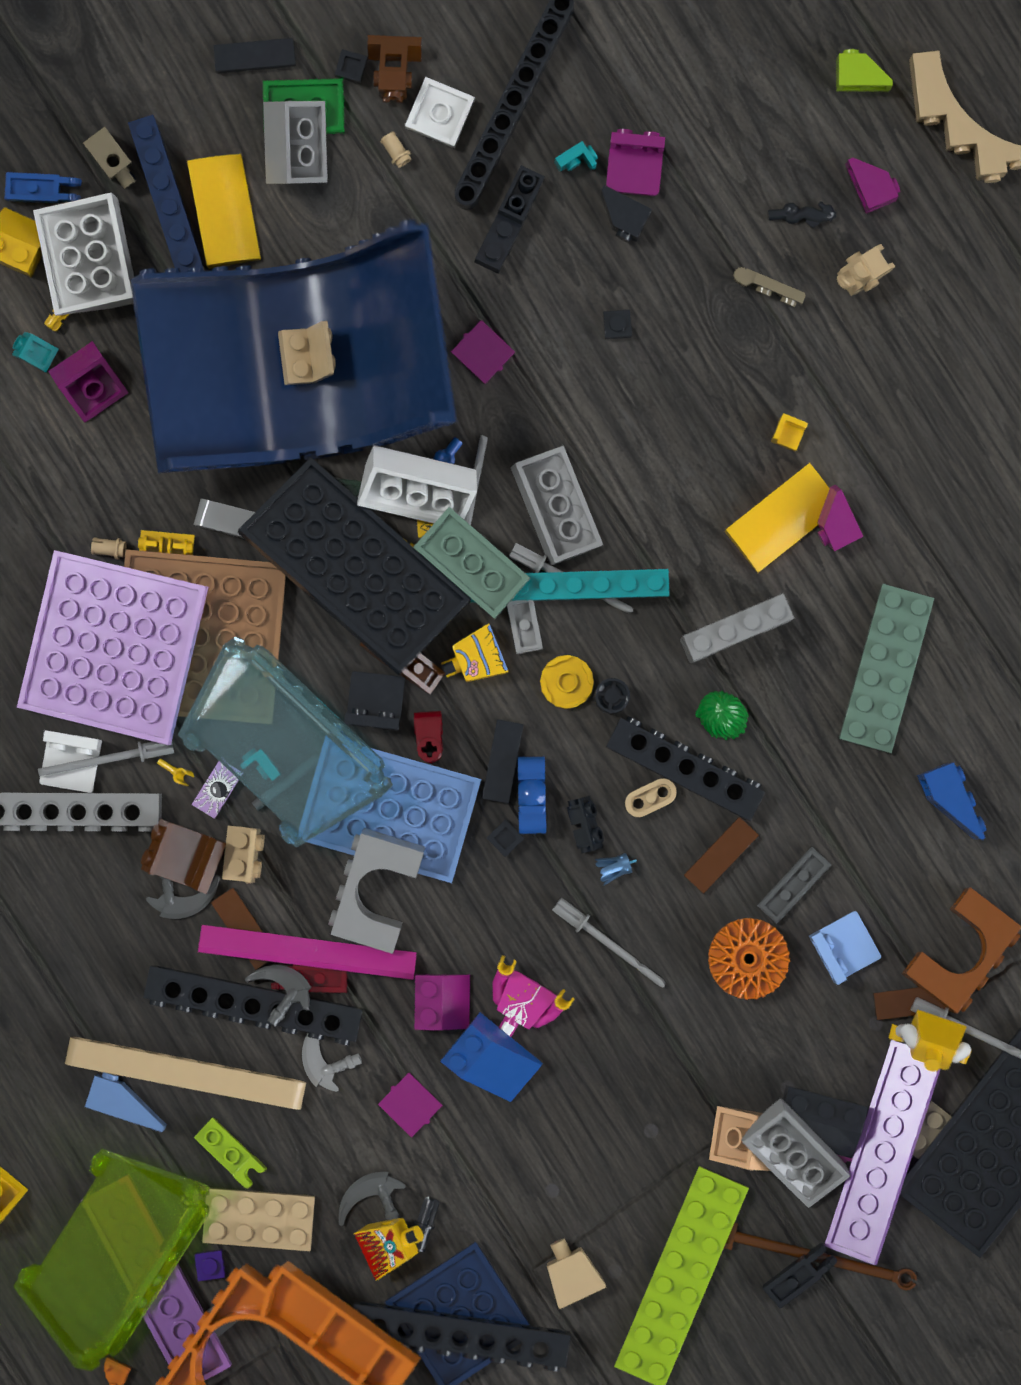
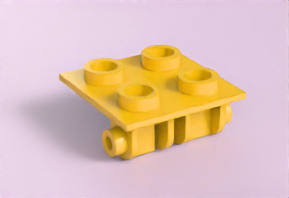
(166, 542)

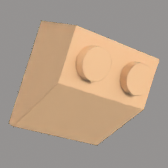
(726, 1140)

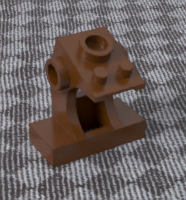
(393, 80)

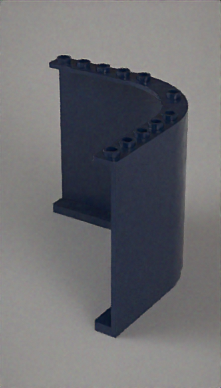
(219, 365)

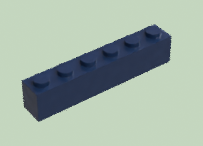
(165, 193)

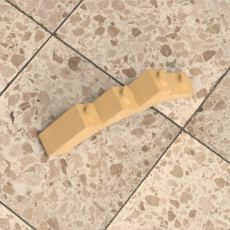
(936, 102)

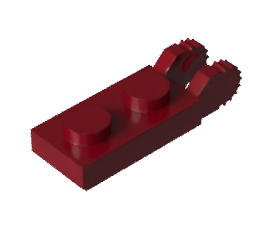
(320, 979)

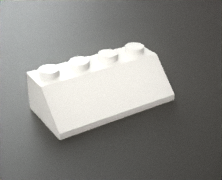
(415, 485)

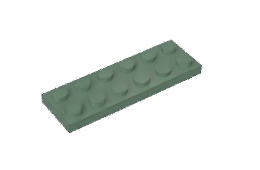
(886, 668)

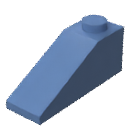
(118, 1100)

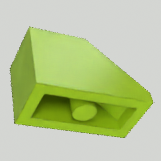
(860, 73)

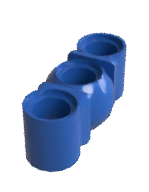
(531, 795)

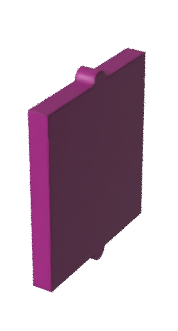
(483, 352)
(410, 1104)

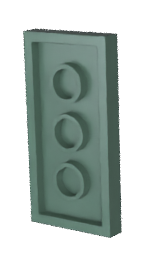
(472, 562)

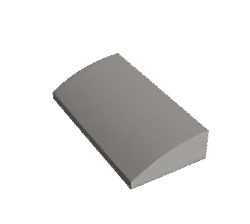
(556, 505)
(795, 1153)

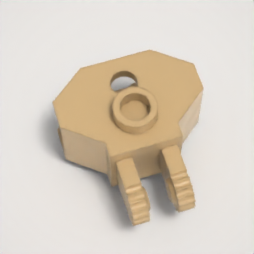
(863, 271)

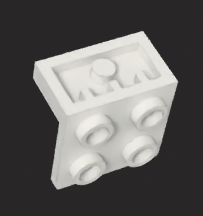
(68, 748)

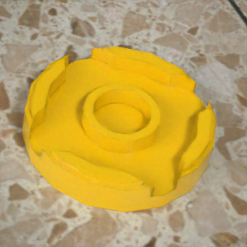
(566, 681)

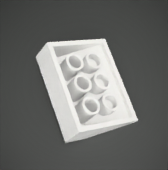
(85, 254)

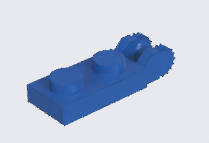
(39, 188)

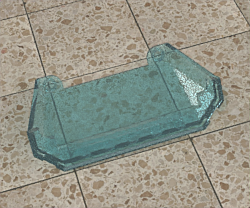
(282, 743)

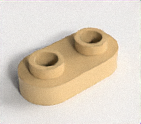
(650, 797)

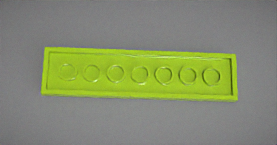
(681, 1277)

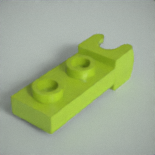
(229, 1152)

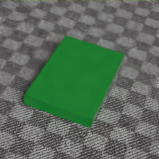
(311, 90)

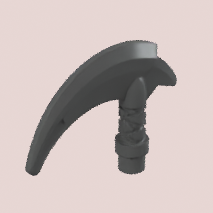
(181, 907)
(291, 981)
(369, 1185)

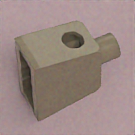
(101, 148)

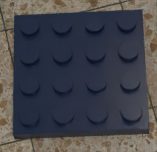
(464, 1287)

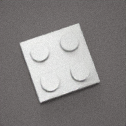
(439, 112)

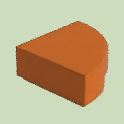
(116, 1371)

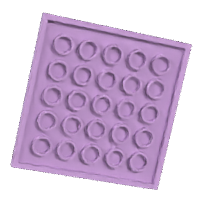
(112, 647)

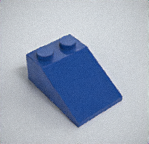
(491, 1059)

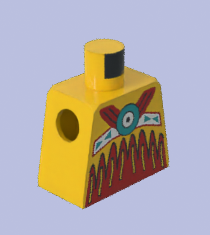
(388, 1244)

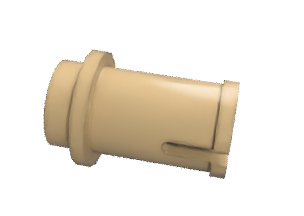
(396, 150)
(108, 547)

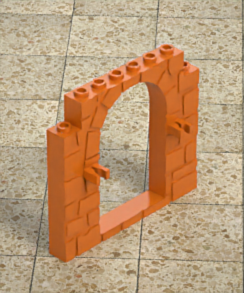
(309, 1318)

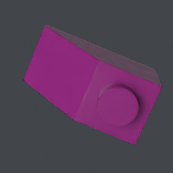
(872, 184)
(837, 521)

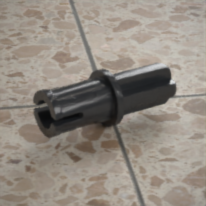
(426, 1219)

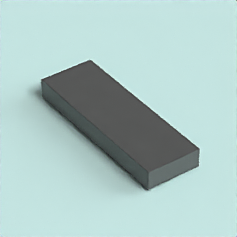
(793, 885)

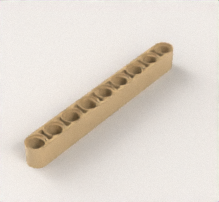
(185, 1073)

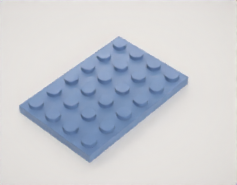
(421, 807)

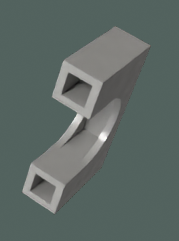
(736, 628)
(353, 919)

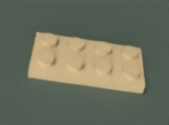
(259, 1219)

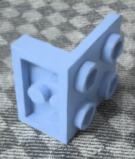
(845, 947)

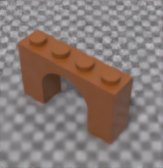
(995, 933)

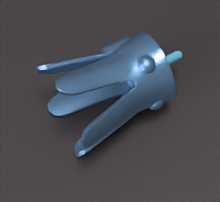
(614, 867)

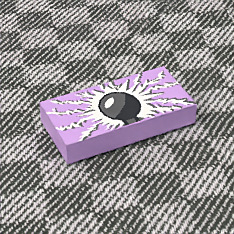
(215, 790)

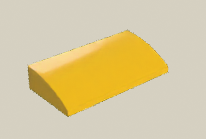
(224, 210)
(780, 518)

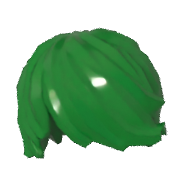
(722, 715)

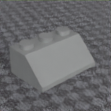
(295, 142)

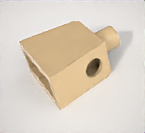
(572, 1274)

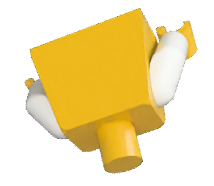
(933, 1040)

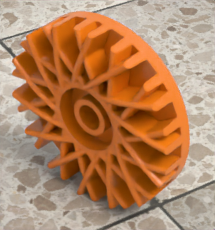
(728, 963)

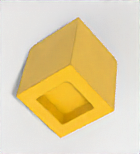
(789, 432)

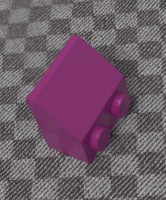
(88, 382)
(442, 1001)

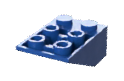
(947, 793)

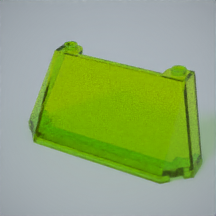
(113, 1256)

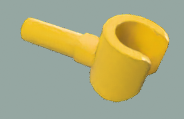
(178, 773)

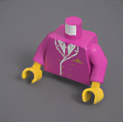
(524, 1000)

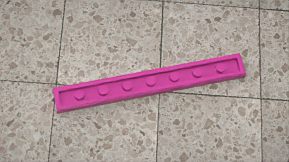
(306, 952)

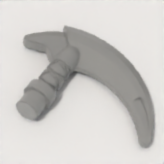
(318, 1070)

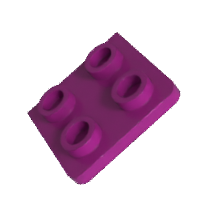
(635, 162)

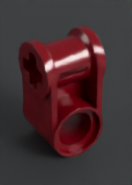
(429, 730)

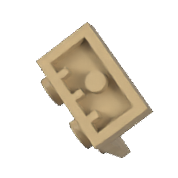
(306, 354)
(242, 854)

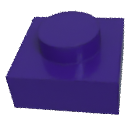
(210, 1265)

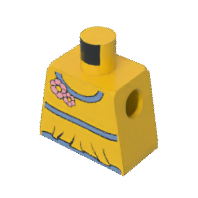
(476, 656)

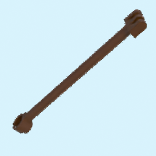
(843, 1263)

